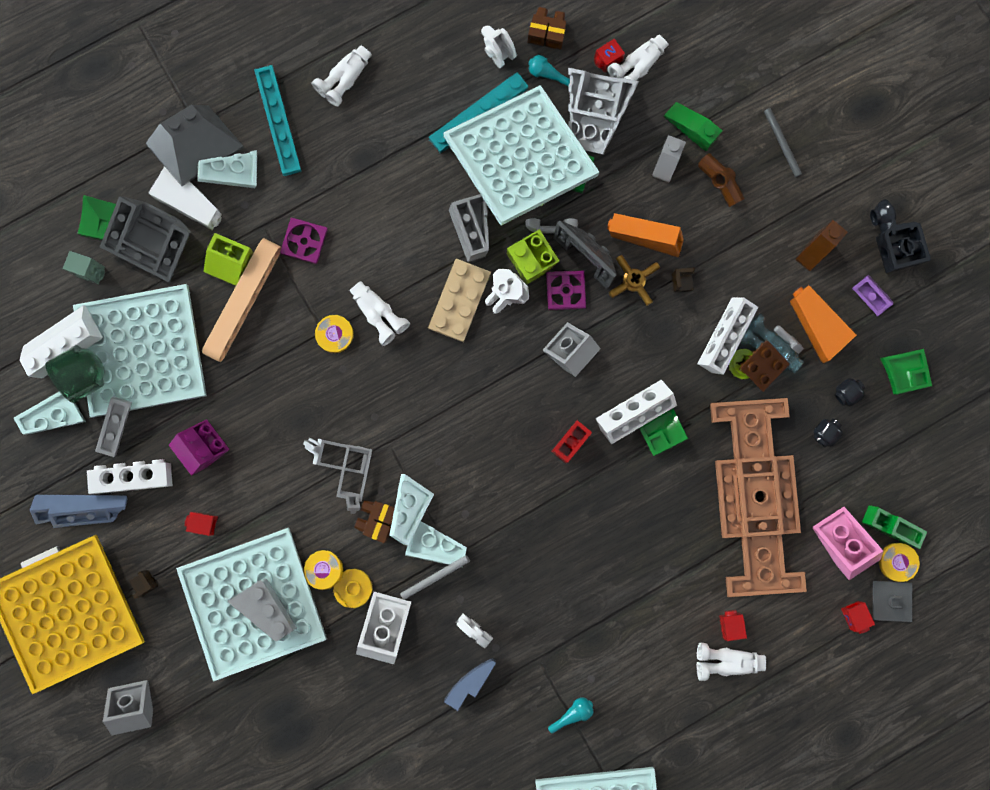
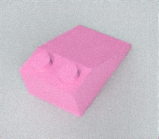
(848, 543)

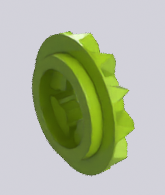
(738, 356)

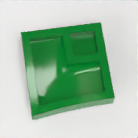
(95, 217)
(907, 371)
(663, 432)

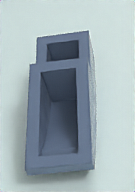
(469, 683)

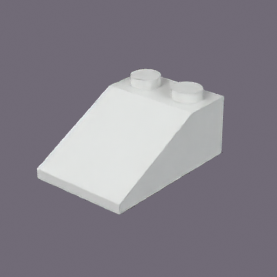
(383, 628)

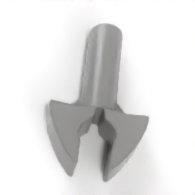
(794, 344)

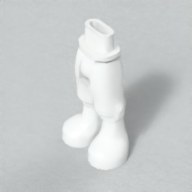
(641, 59)
(346, 72)
(374, 309)
(733, 662)

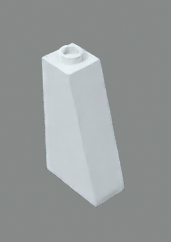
(185, 199)

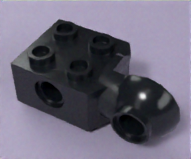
(899, 244)

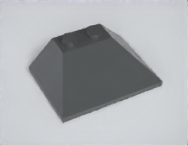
(190, 137)
(146, 237)
(586, 243)

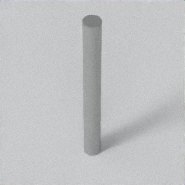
(435, 577)

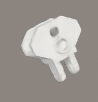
(498, 45)
(508, 288)

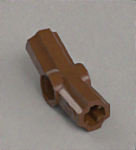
(728, 187)

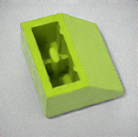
(532, 256)
(226, 259)

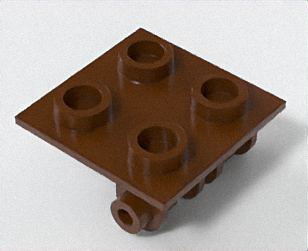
(764, 365)

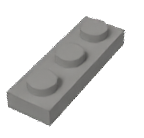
(113, 426)

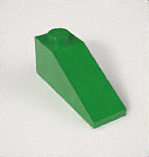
(693, 125)

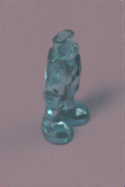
(780, 345)

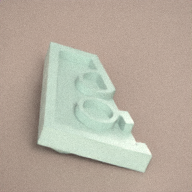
(231, 170)
(409, 509)

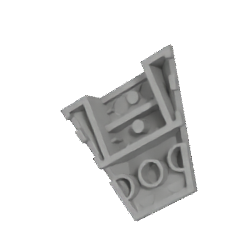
(597, 107)

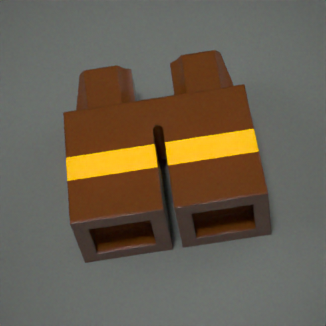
(555, 27)
(373, 528)

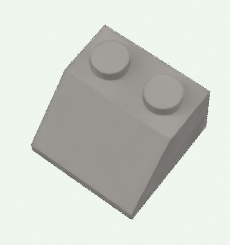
(572, 349)
(128, 708)

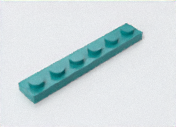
(504, 92)
(277, 120)

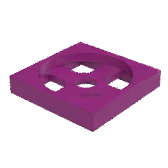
(314, 257)
(579, 275)

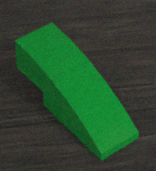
(894, 526)

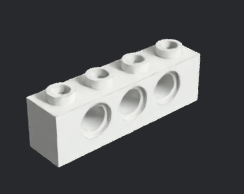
(727, 335)
(636, 411)
(99, 483)

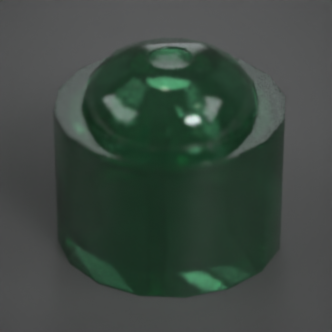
(76, 373)

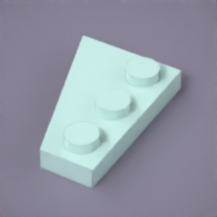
(49, 415)
(434, 546)

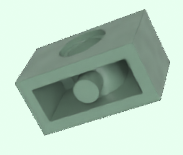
(84, 267)

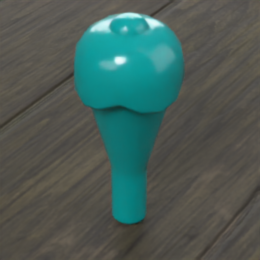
(541, 67)
(580, 710)

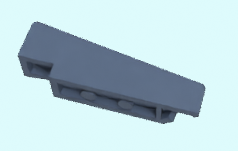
(76, 509)

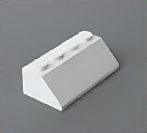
(72, 330)

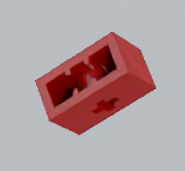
(571, 442)

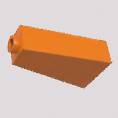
(647, 234)
(823, 326)

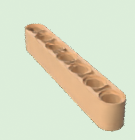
(241, 300)

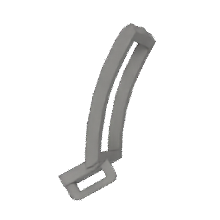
(317, 451)
(349, 496)

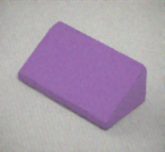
(873, 295)

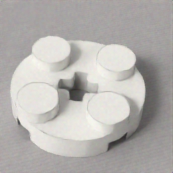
(473, 630)

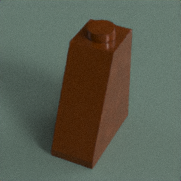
(821, 245)

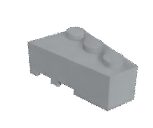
(471, 226)
(264, 609)

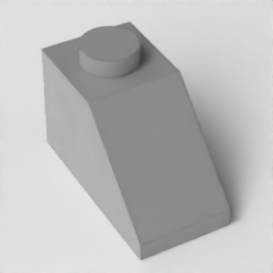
(668, 158)

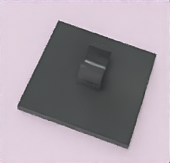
(892, 601)

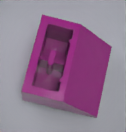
(198, 447)

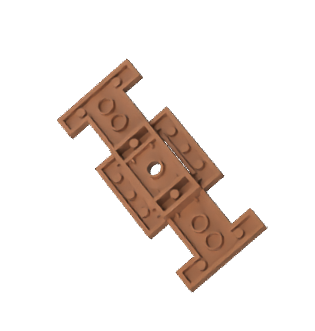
(760, 522)

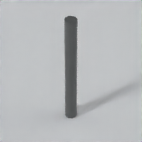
(783, 143)

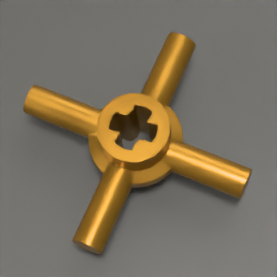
(635, 273)

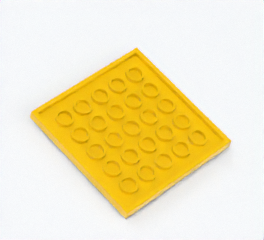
(66, 614)

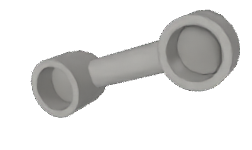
(534, 224)

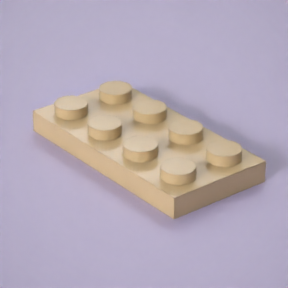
(459, 300)

